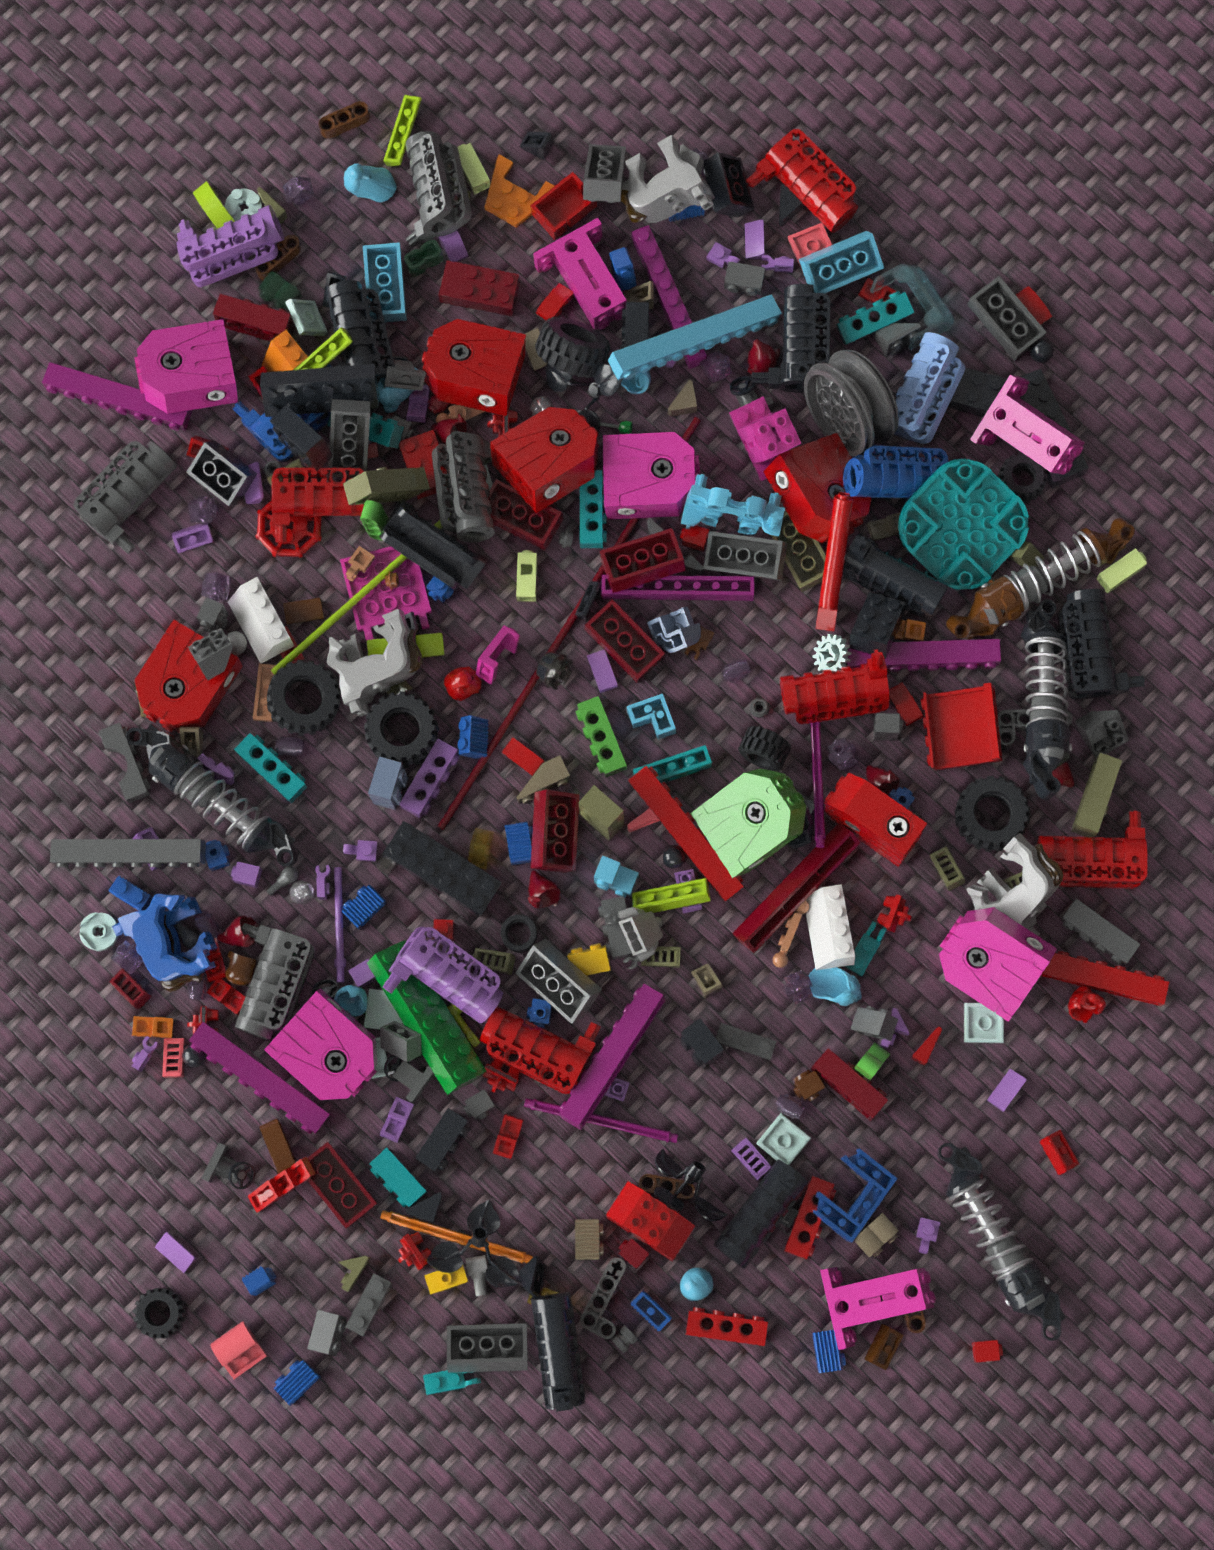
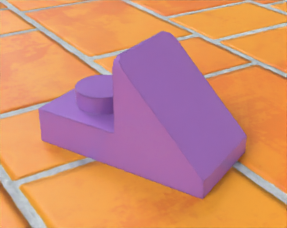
(900, 1028)

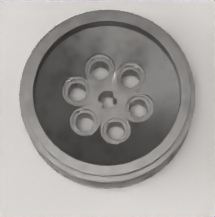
(851, 400)

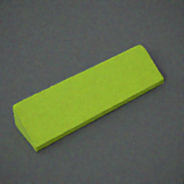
(402, 130)
(327, 351)
(428, 644)
(672, 896)

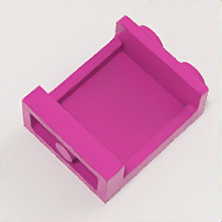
(487, 666)

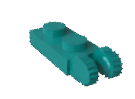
(865, 950)
(446, 1381)

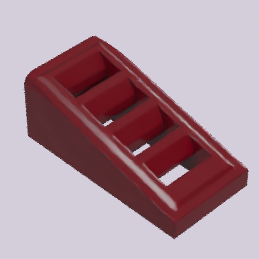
(139, 997)

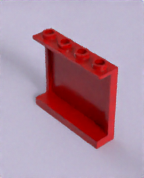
(962, 727)

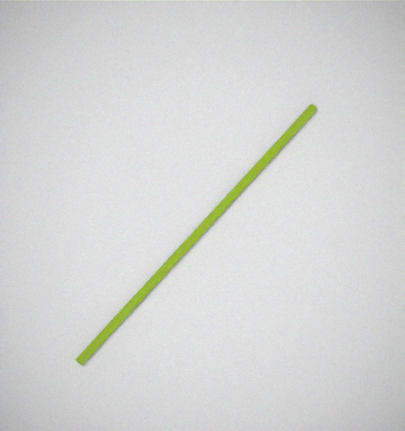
(343, 610)

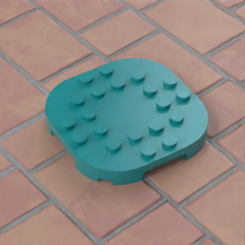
(963, 523)

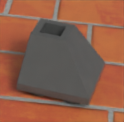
(896, 336)
(212, 653)
(1102, 731)

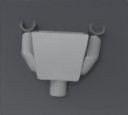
(640, 931)

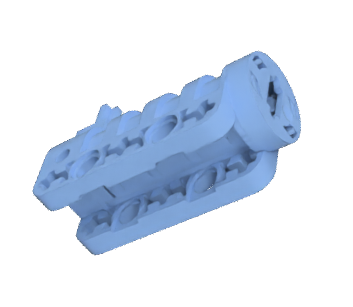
(924, 385)

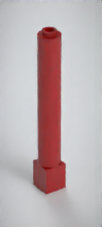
(834, 562)

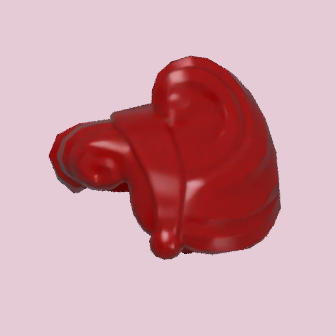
(462, 683)
(1084, 1004)

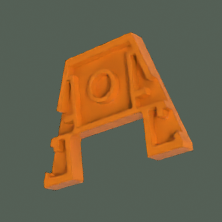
(507, 199)

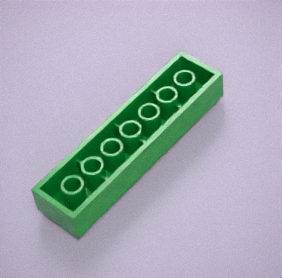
(427, 1014)

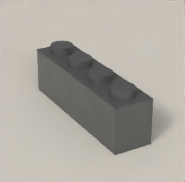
(1099, 932)

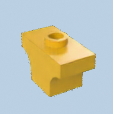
(441, 1281)

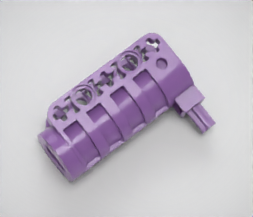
(229, 245)
(445, 975)

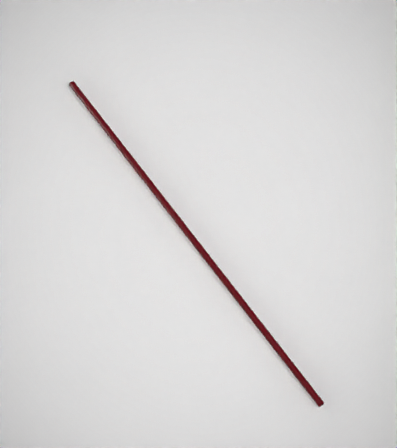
(534, 678)

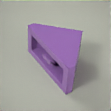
(453, 246)

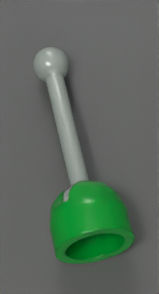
(624, 427)

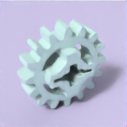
(831, 653)

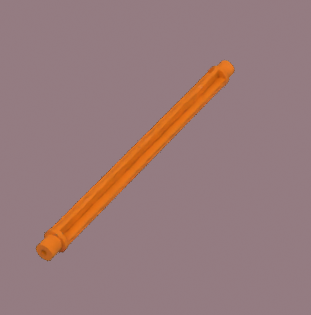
(453, 1236)

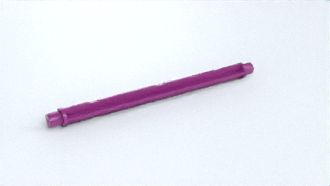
(817, 785)
(607, 1122)

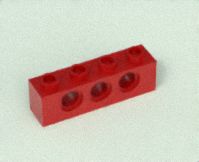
(794, 1245)
(757, 1337)

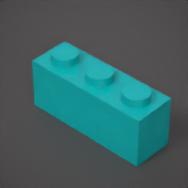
(397, 1178)

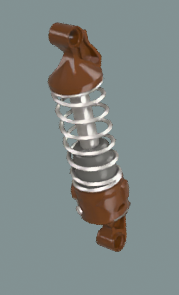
(1010, 595)

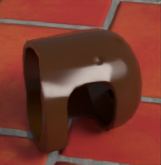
(240, 969)

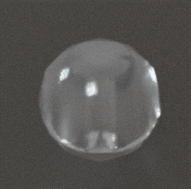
(539, 404)
(301, 892)

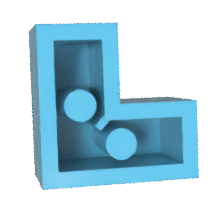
(653, 711)
(615, 877)

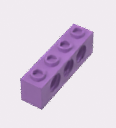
(439, 751)

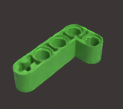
(373, 518)
(871, 1061)

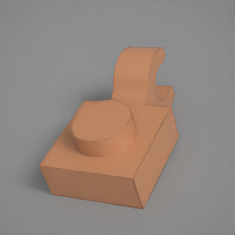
(360, 562)

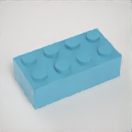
(842, 263)
(385, 276)

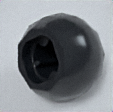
(1042, 351)
(673, 856)
(193, 1058)

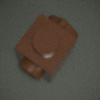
(808, 1085)

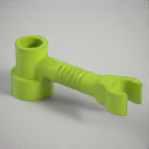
(462, 1024)

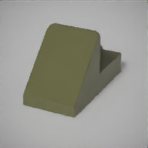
(356, 1266)

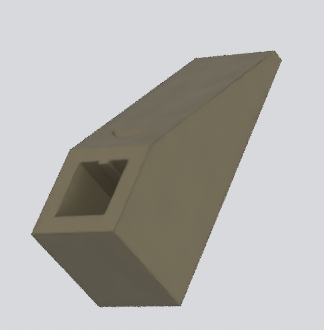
(549, 775)

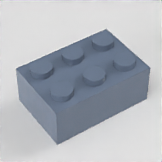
(388, 783)

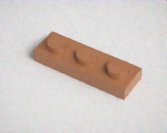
(260, 705)

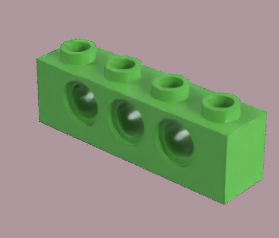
(594, 707)

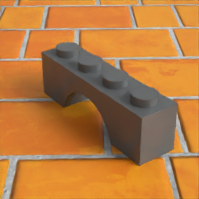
(133, 784)

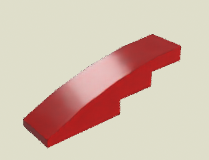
(281, 1184)

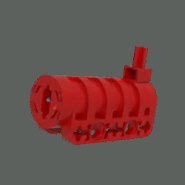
(809, 179)
(310, 497)
(837, 692)
(1101, 857)
(538, 1047)

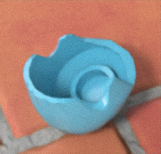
(638, 383)
(352, 999)
(696, 1284)

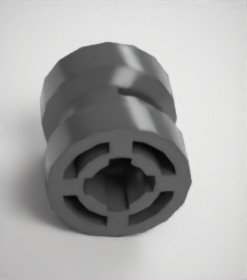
(624, 1339)

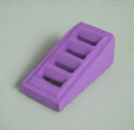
(763, 1170)

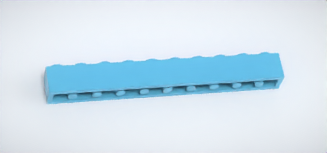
(694, 337)

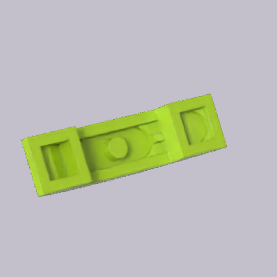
(212, 205)

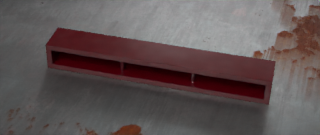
(796, 888)

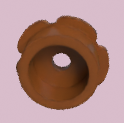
(392, 580)

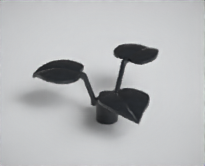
(605, 384)
(692, 1175)
(481, 1222)

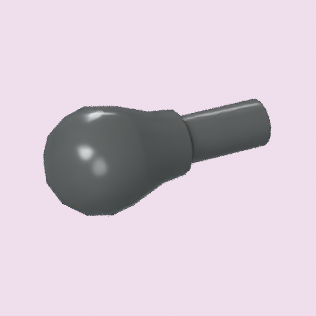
(287, 876)
(188, 937)

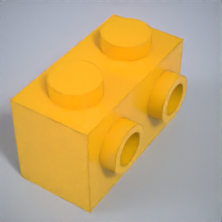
(590, 960)

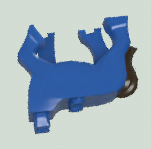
(159, 942)

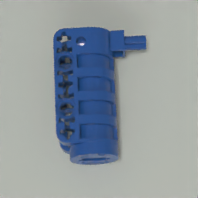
(262, 428)
(891, 475)

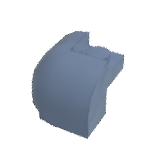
(675, 630)

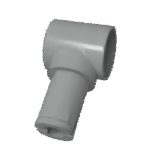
(476, 1269)

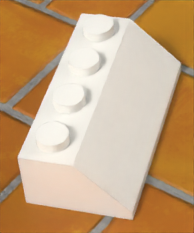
(259, 621)
(829, 928)

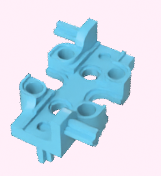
(710, 504)

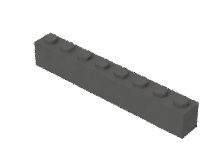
(128, 852)

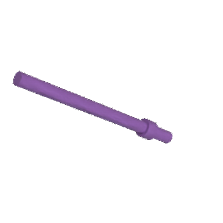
(339, 962)

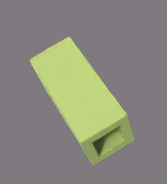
(473, 169)
(1122, 570)
(526, 576)

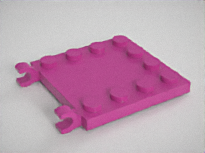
(409, 597)

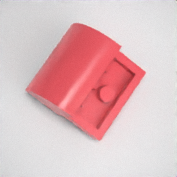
(238, 1350)

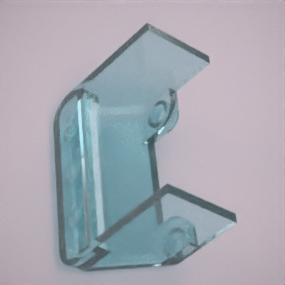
(938, 314)

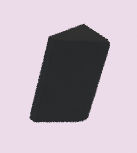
(588, 600)

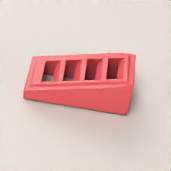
(643, 820)
(175, 1073)

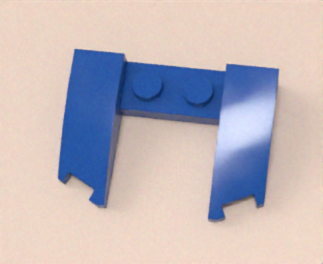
(879, 1183)

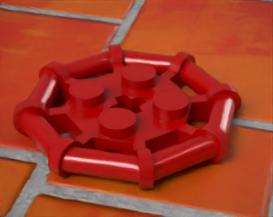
(294, 536)

